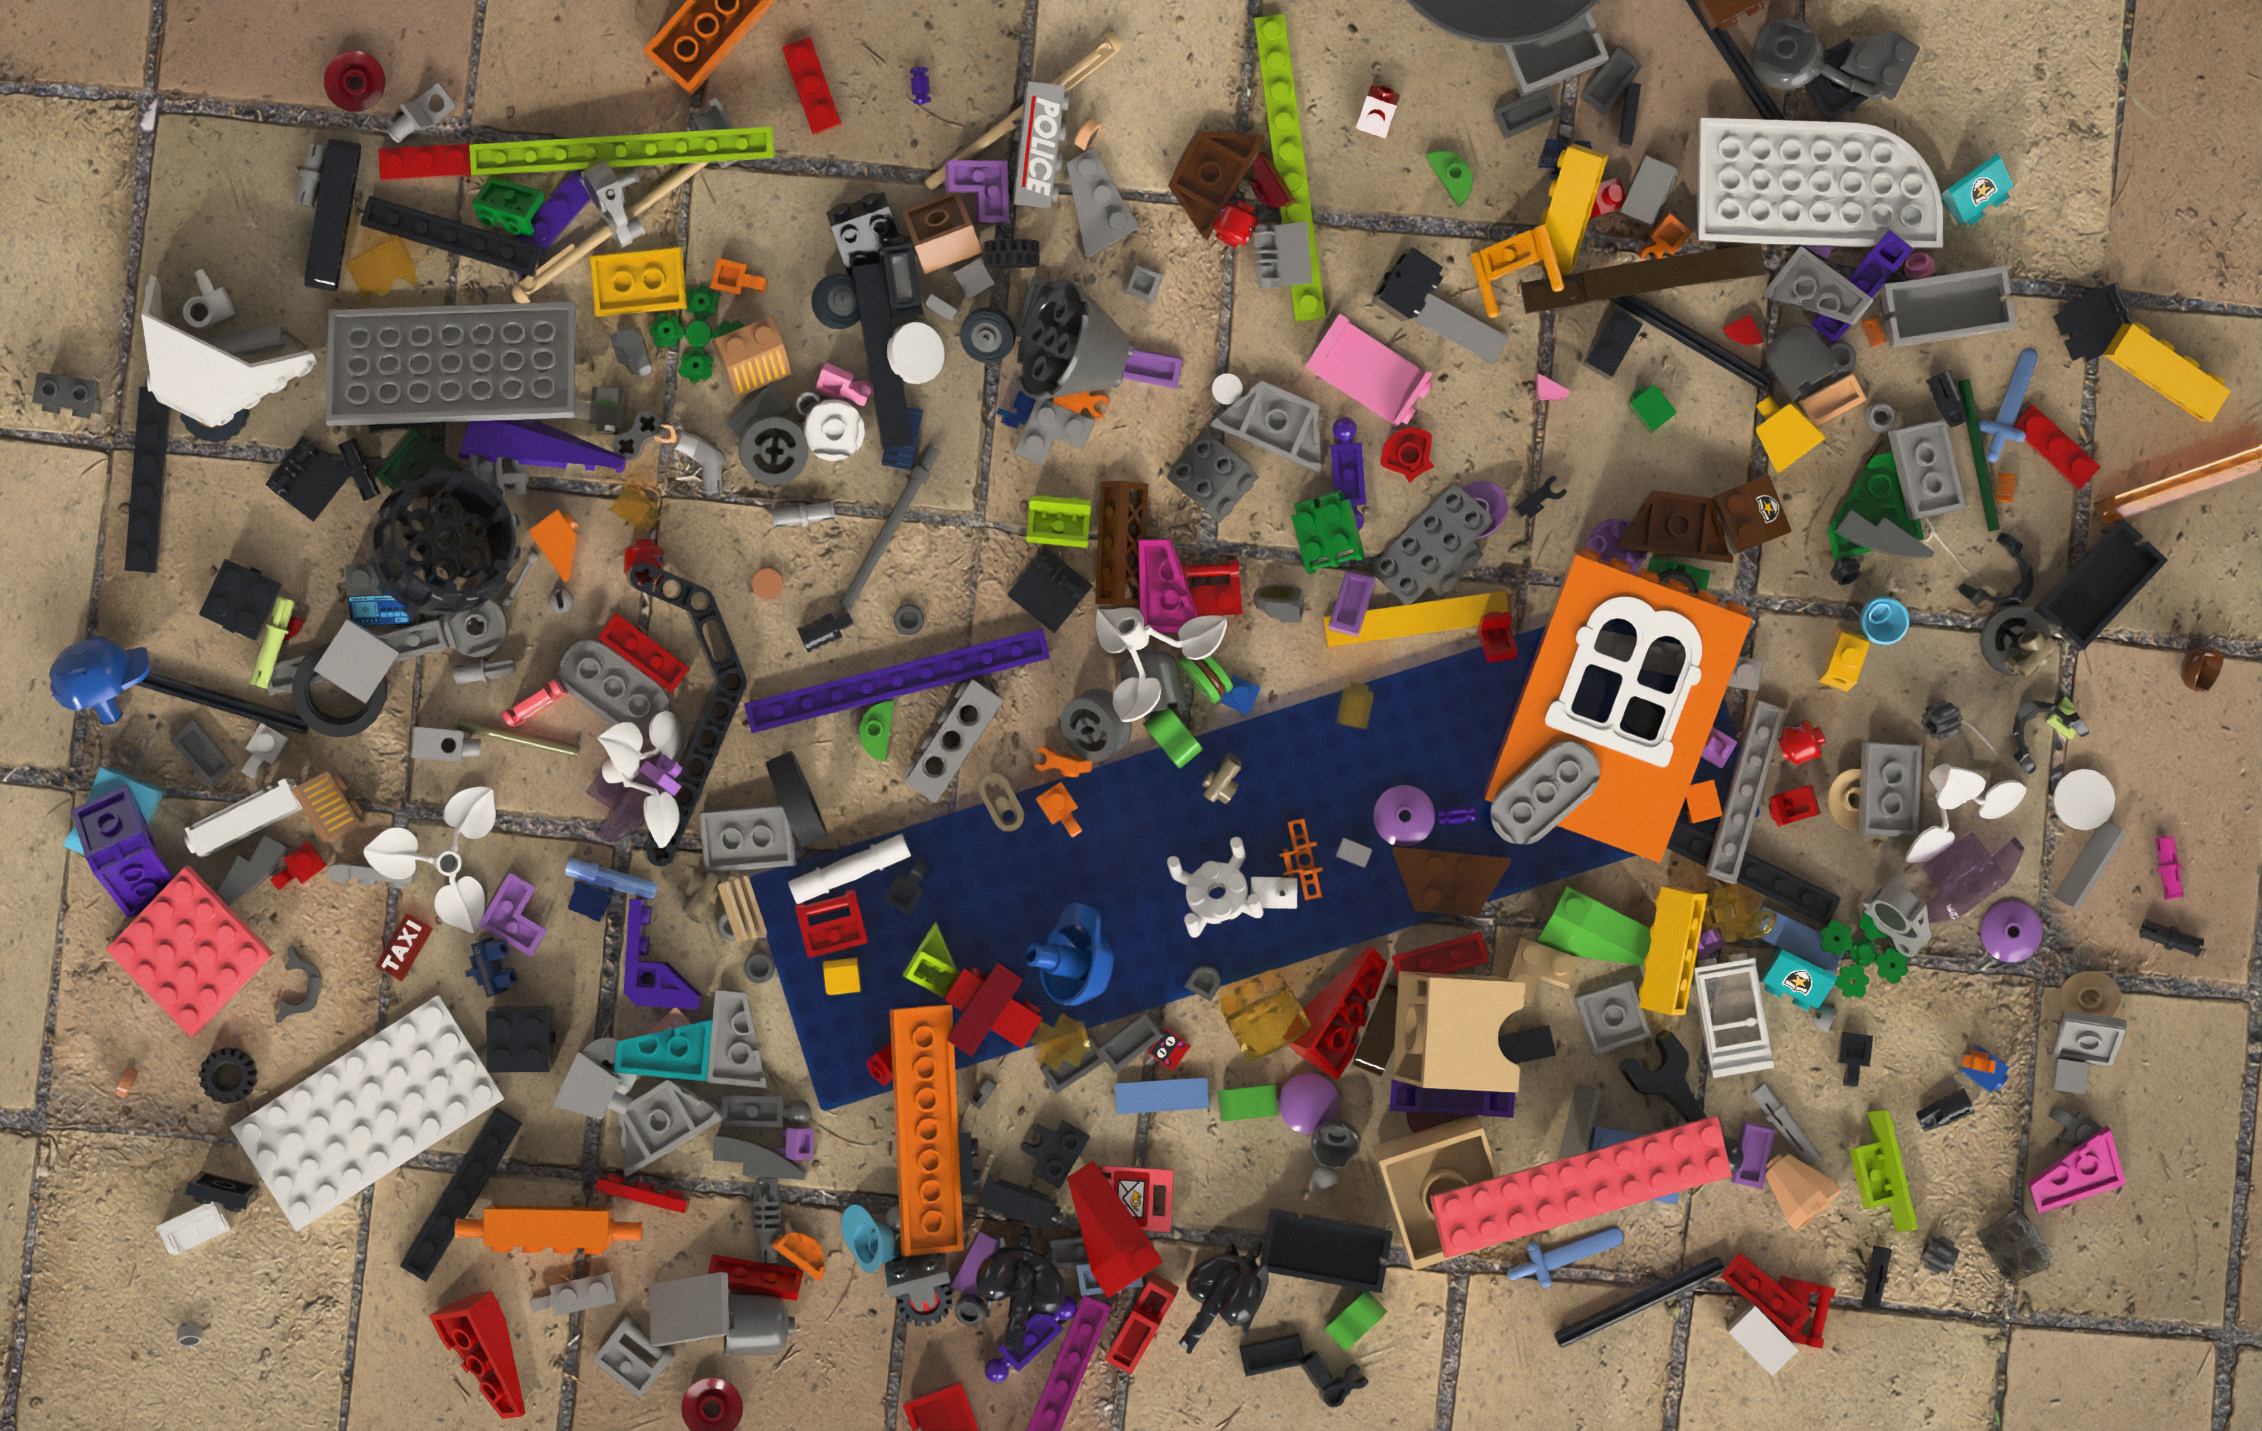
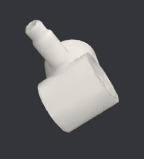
(216, 301)
(1275, 891)

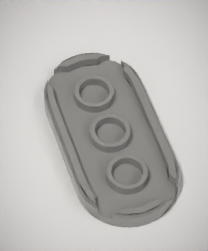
(611, 684)
(1545, 792)

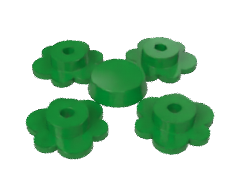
(697, 333)
(1862, 953)

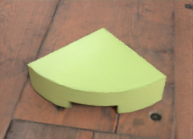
(2056, 722)

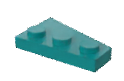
(667, 1053)

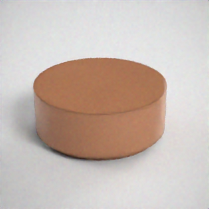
(767, 584)
(126, 1082)

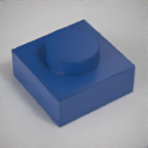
(1241, 696)

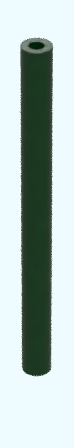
(1979, 456)

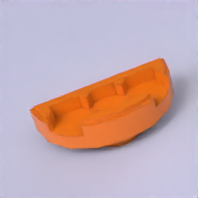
(802, 1251)

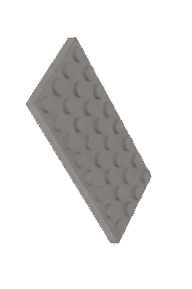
(451, 363)

